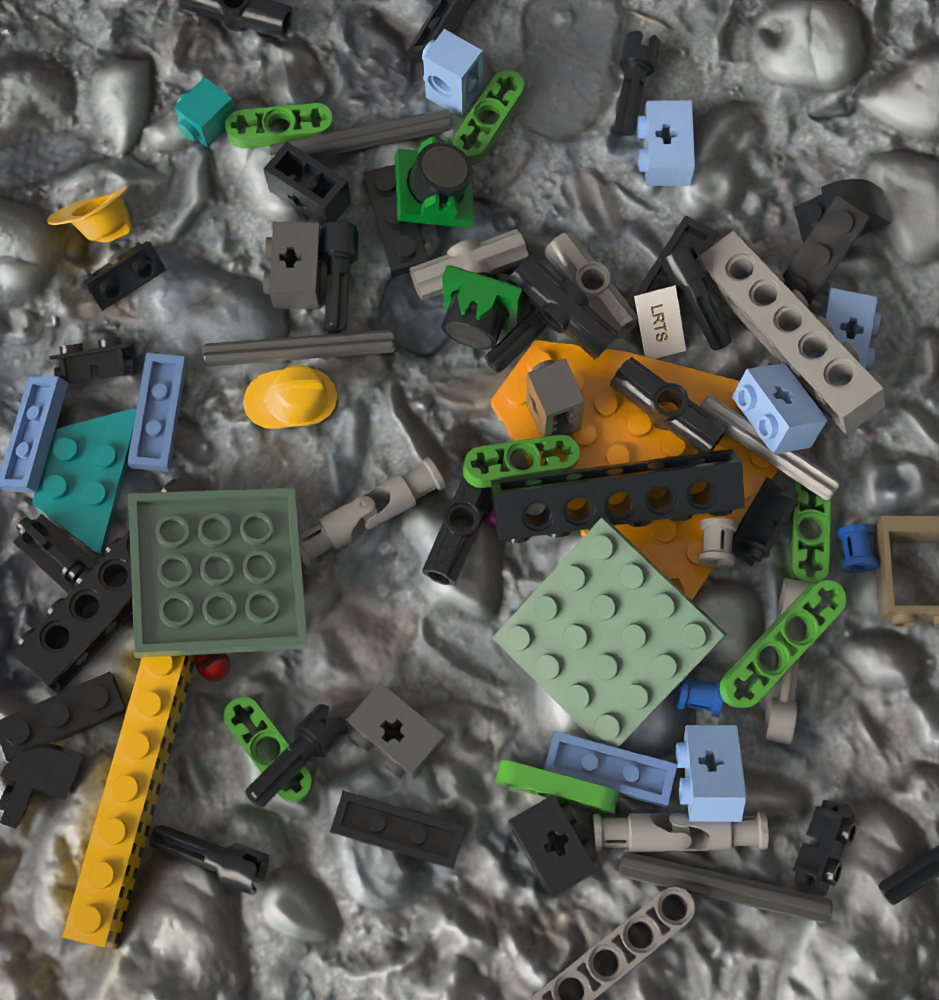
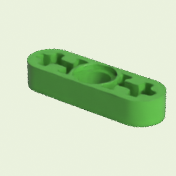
(490, 102)
(267, 115)
(490, 454)
(819, 558)
(241, 732)
(566, 788)

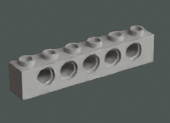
(845, 404)

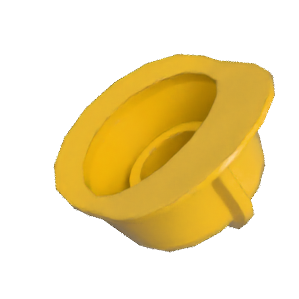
(97, 217)
(290, 398)

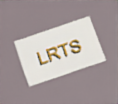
(660, 323)

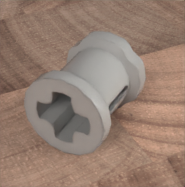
(717, 542)

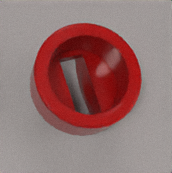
(215, 671)

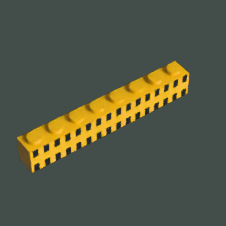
(129, 801)

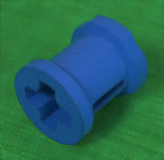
(857, 548)
(700, 695)

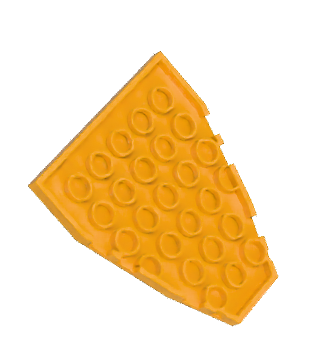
(622, 433)

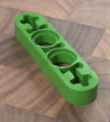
(786, 647)

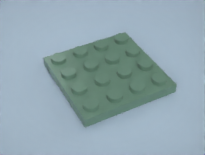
(216, 572)
(608, 635)

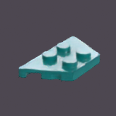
(87, 476)

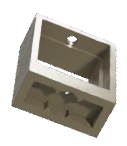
(901, 530)

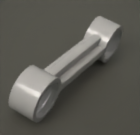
(781, 706)

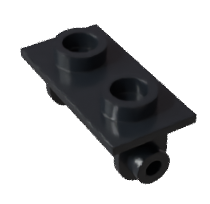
(128, 274)
(77, 362)
(757, 528)
(52, 551)
(823, 862)

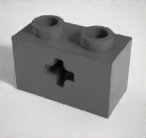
(297, 245)
(554, 398)
(385, 710)

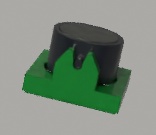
(437, 179)
(478, 307)

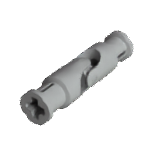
(353, 519)
(671, 832)

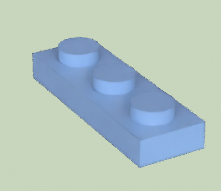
(157, 412)
(32, 434)
(612, 767)

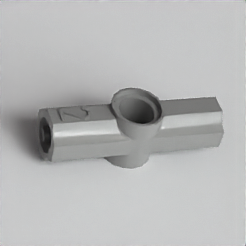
(481, 258)
(579, 268)

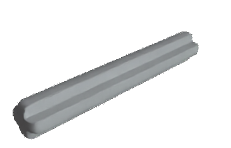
(790, 462)

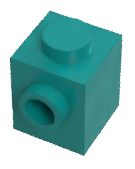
(203, 112)

